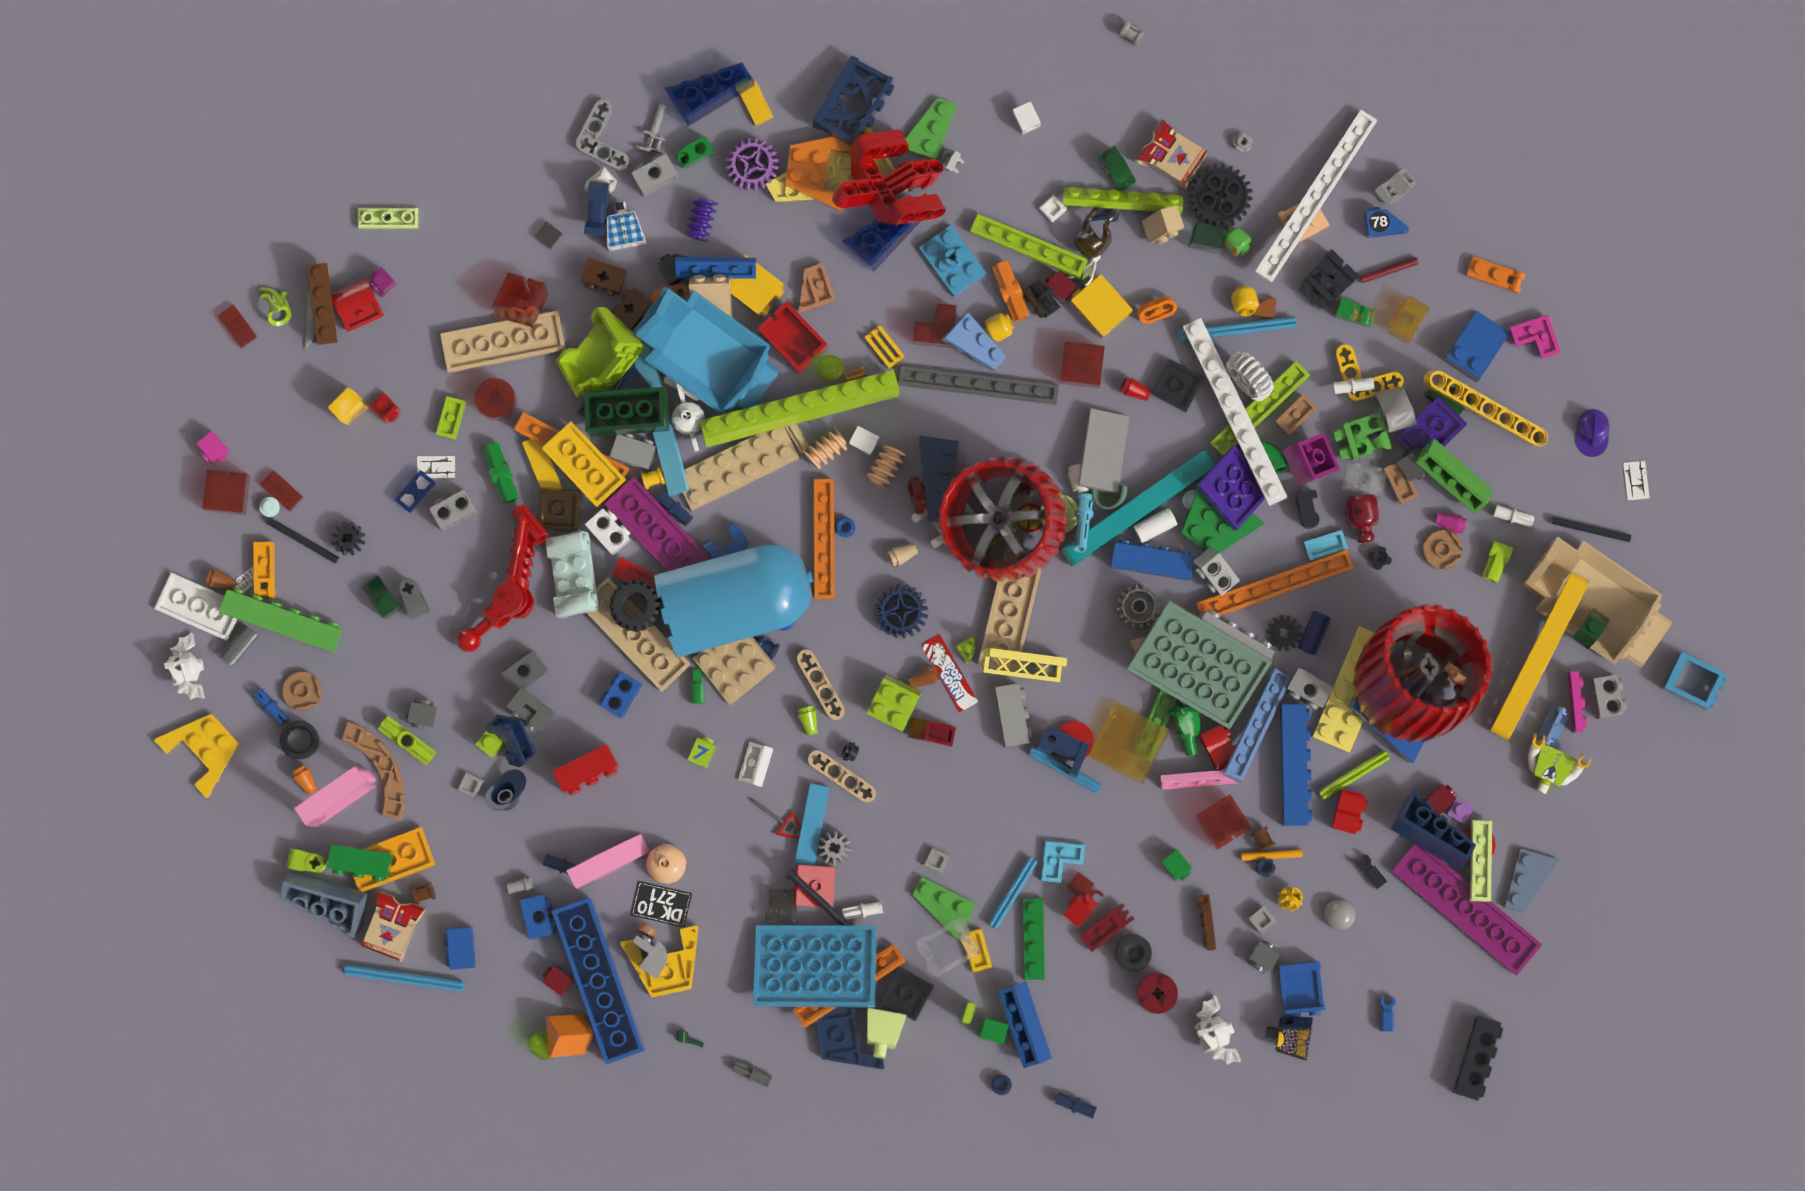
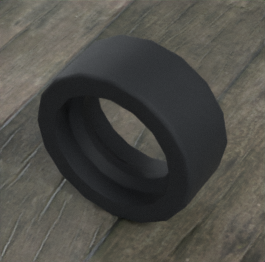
(284, 740)

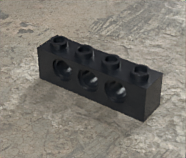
(1463, 1086)

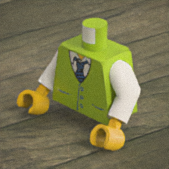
(1553, 765)

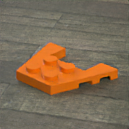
(809, 165)

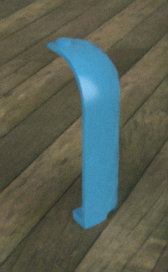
(733, 597)

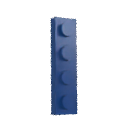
(709, 266)

